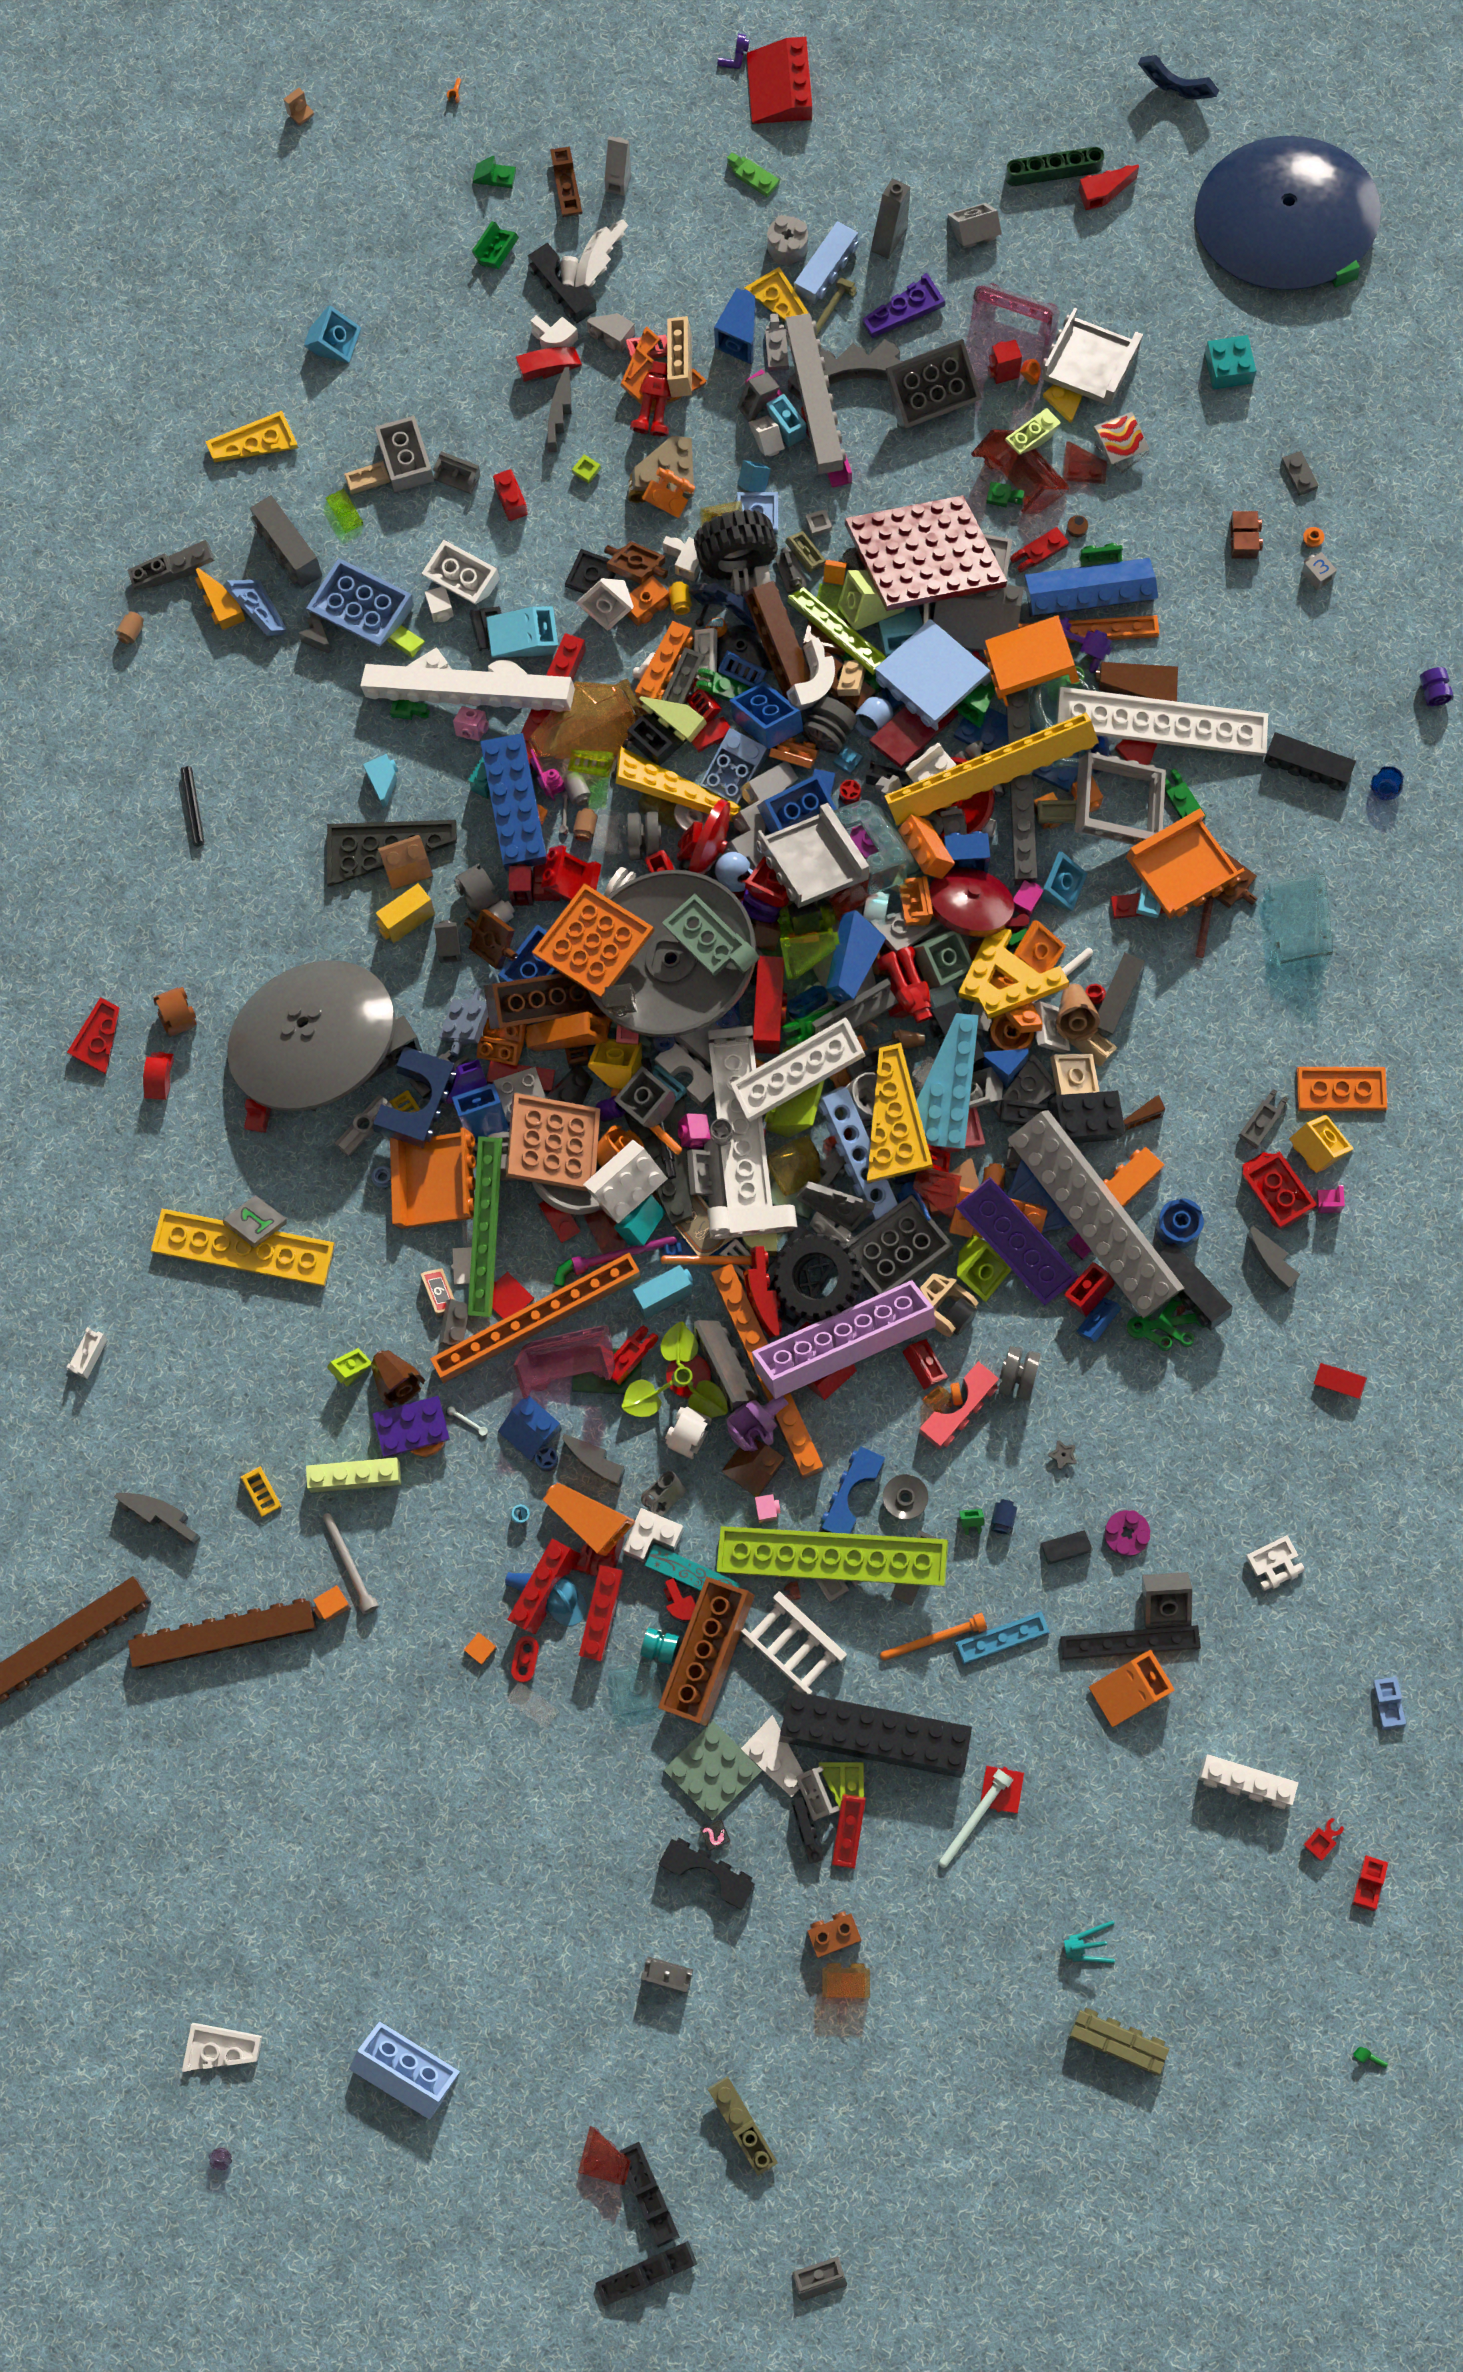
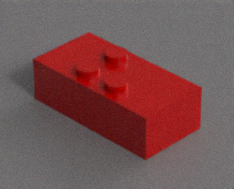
(769, 1005)

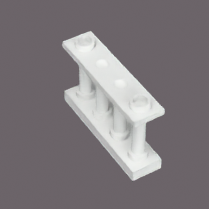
(798, 1622)

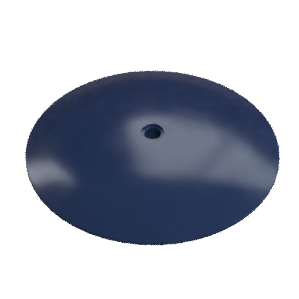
(1287, 212)

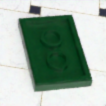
(592, 1383)

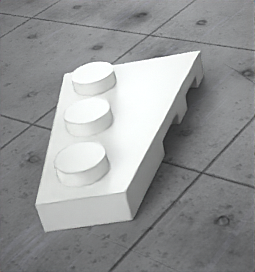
(774, 1756)
(218, 2047)

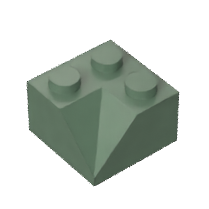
(942, 958)

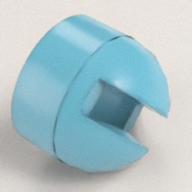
(524, 1513)

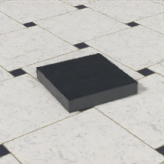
(587, 571)

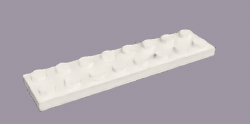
(745, 1156)

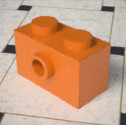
(647, 600)

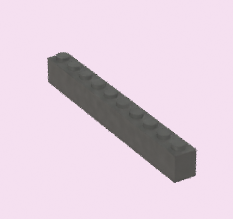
(1021, 794)

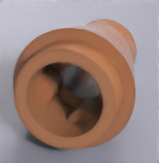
(909, 1039)

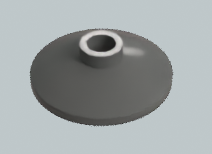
(910, 1486)

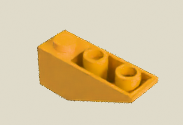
(226, 609)

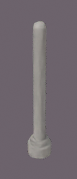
(367, 1602)

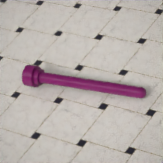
(580, 1264)

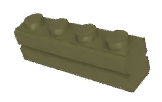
(1118, 2042)

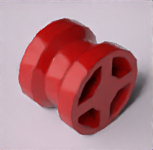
(850, 787)

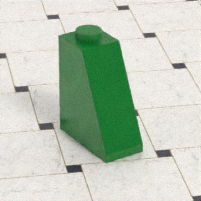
(977, 703)

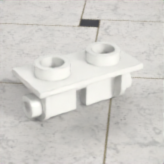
(824, 1225)

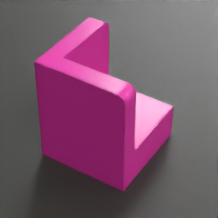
(841, 477)
(1331, 1200)

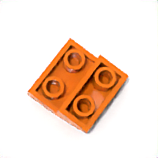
(795, 752)
(501, 1044)

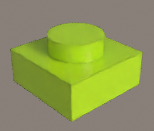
(586, 469)

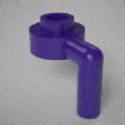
(741, 45)

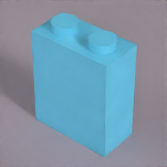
(663, 1291)

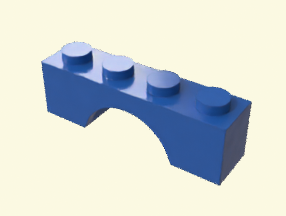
(864, 1468)

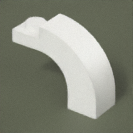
(821, 678)

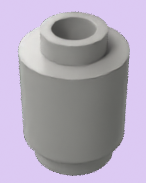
(576, 788)

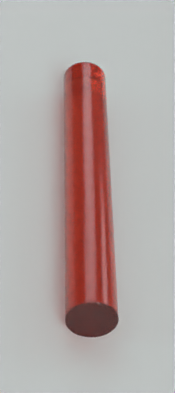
(1204, 927)

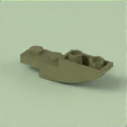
(742, 2125)

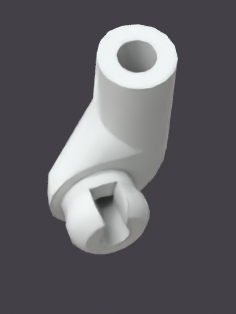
(639, 672)

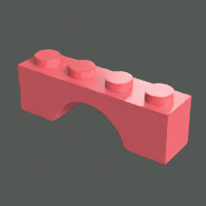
(941, 1427)

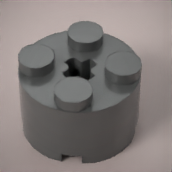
(476, 888)

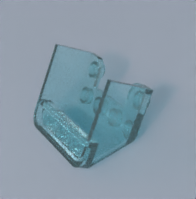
(894, 859)

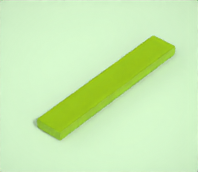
(836, 629)

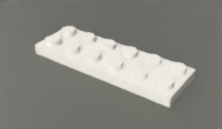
(798, 1069)

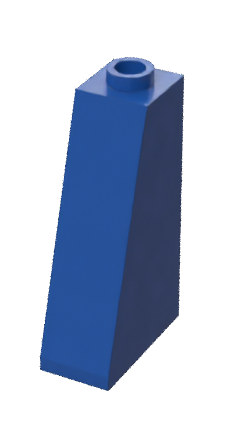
(853, 956)

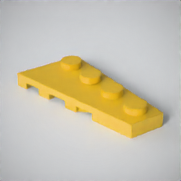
(254, 439)

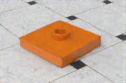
(1039, 948)

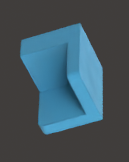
(753, 476)

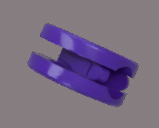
(760, 910)

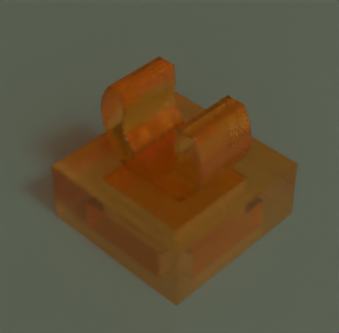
(937, 1398)

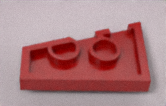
(96, 1036)

